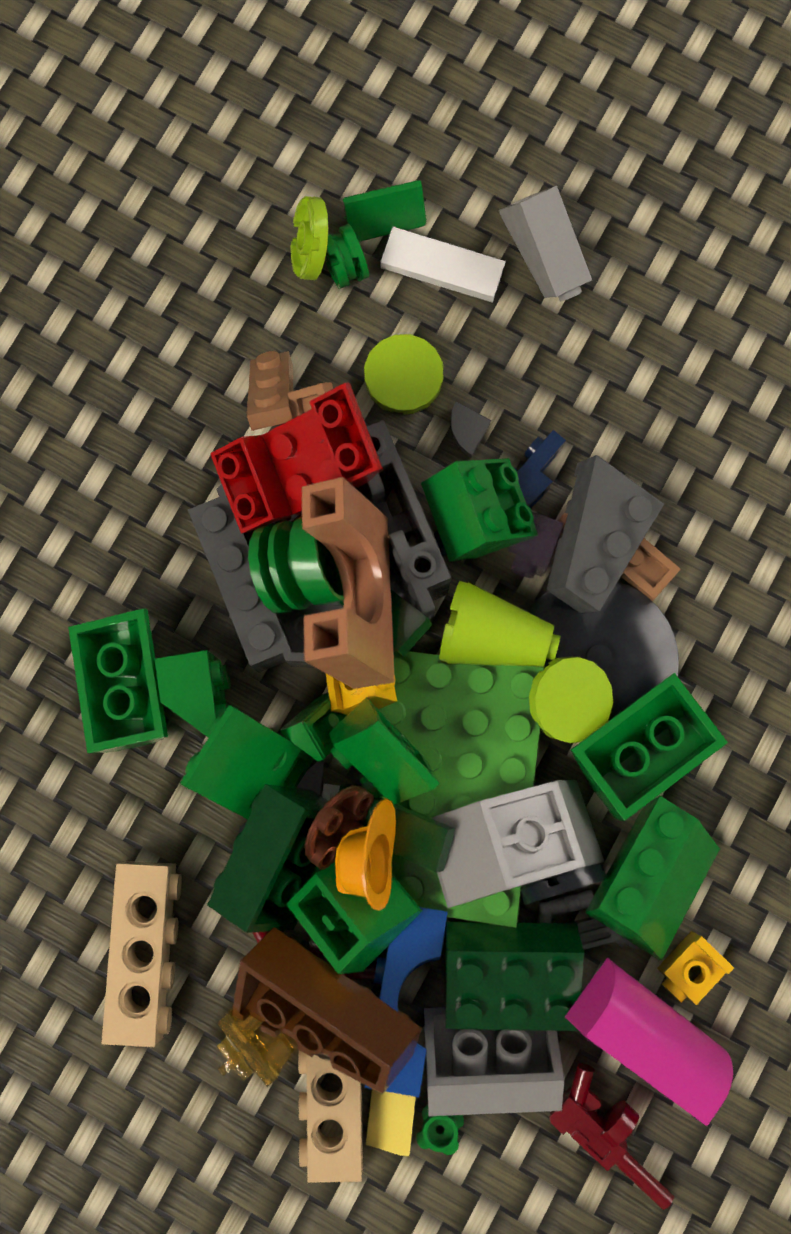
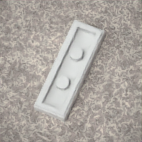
(442, 264)

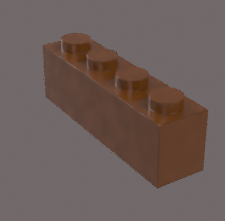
(323, 1011)

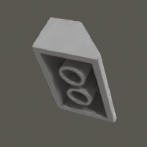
(490, 1069)

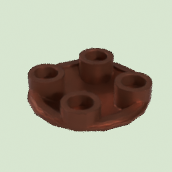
(339, 816)

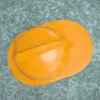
(366, 857)

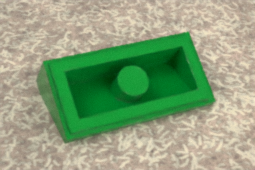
(380, 210)
(312, 726)

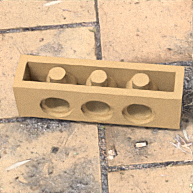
(123, 1019)
(330, 1157)

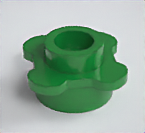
(439, 1142)

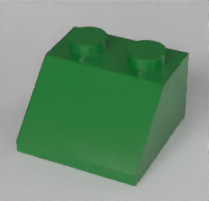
(381, 754)

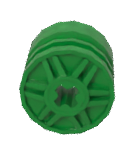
(292, 568)

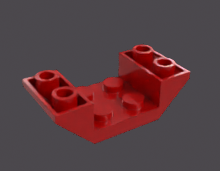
(268, 470)

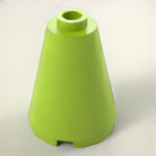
(494, 632)

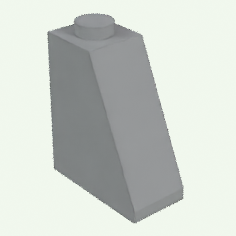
(547, 243)

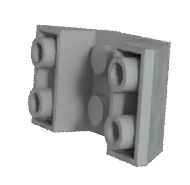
(517, 841)

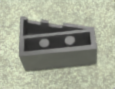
(600, 534)

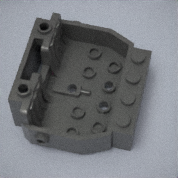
(278, 637)

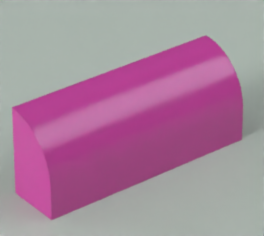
(653, 1041)

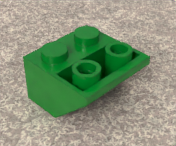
(478, 507)
(193, 687)
(346, 924)

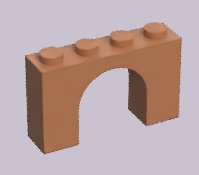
(355, 640)

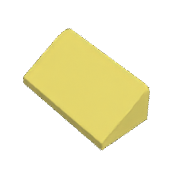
(390, 1122)

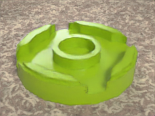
(310, 246)
(403, 374)
(570, 699)

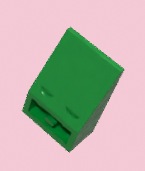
(241, 760)

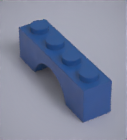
(412, 948)

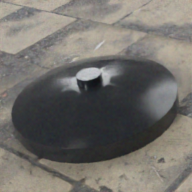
(624, 638)

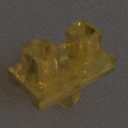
(263, 1058)

